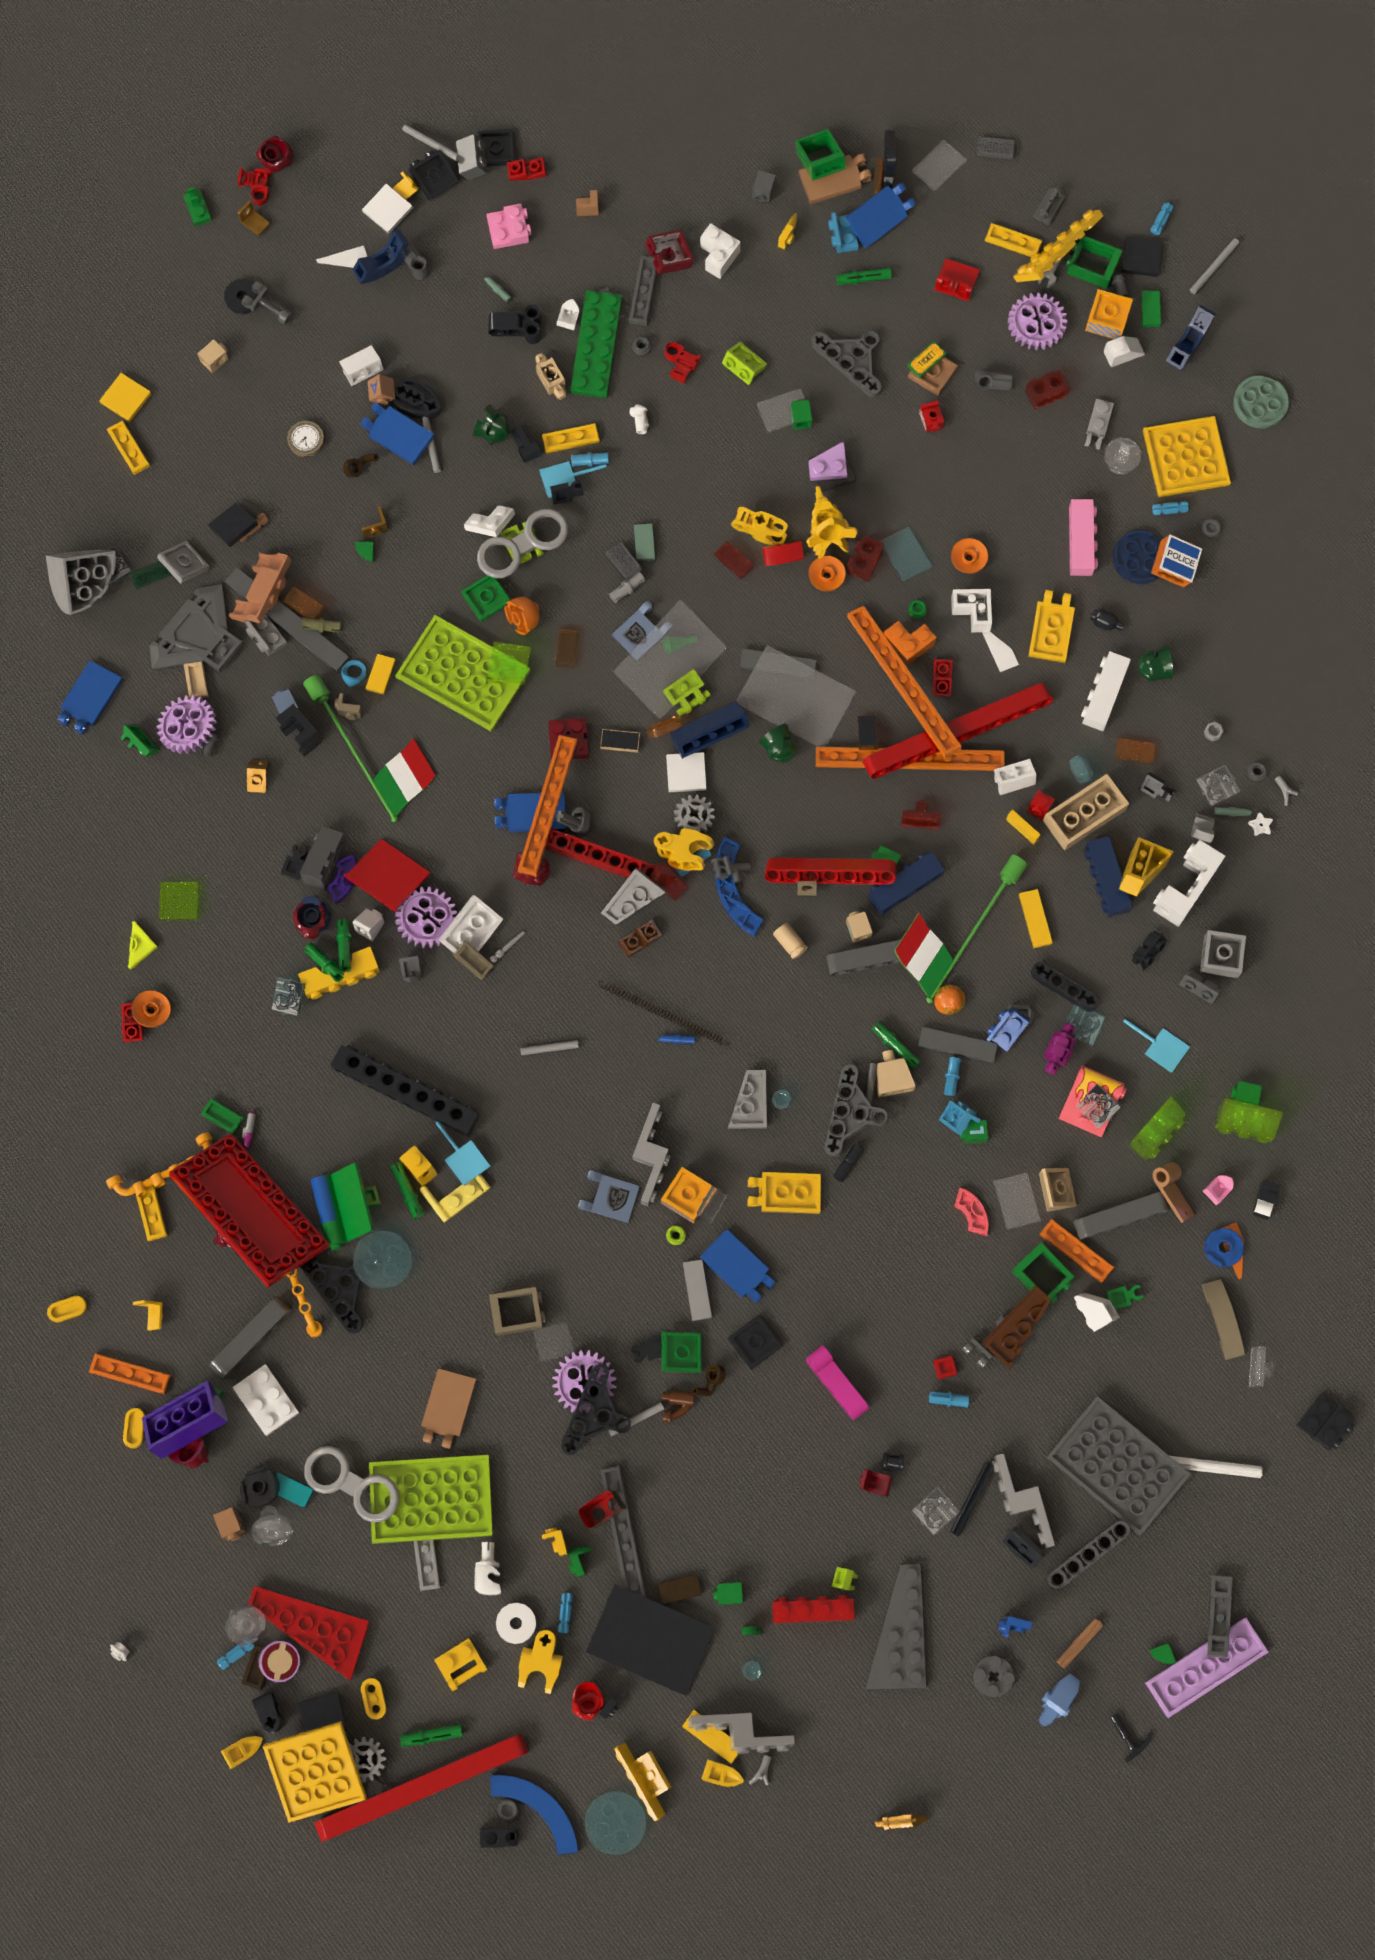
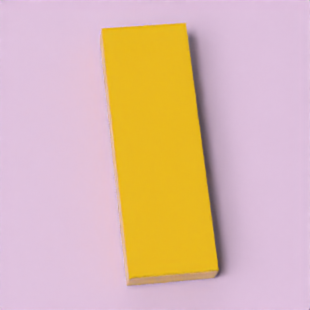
(1013, 240)
(570, 438)
(128, 447)
(1035, 918)
(152, 1215)
(715, 1739)

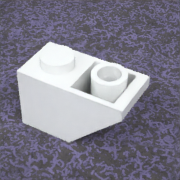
(1097, 1310)

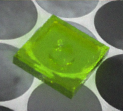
(509, 662)
(179, 901)

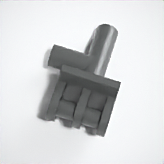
(725, 869)

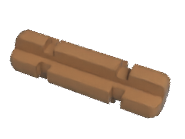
(261, 520)

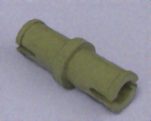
(320, 625)

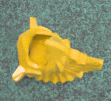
(828, 526)

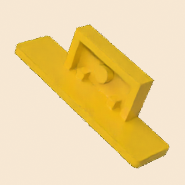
(646, 1777)

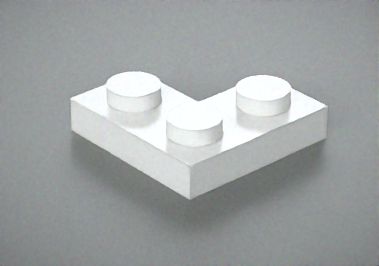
(492, 524)

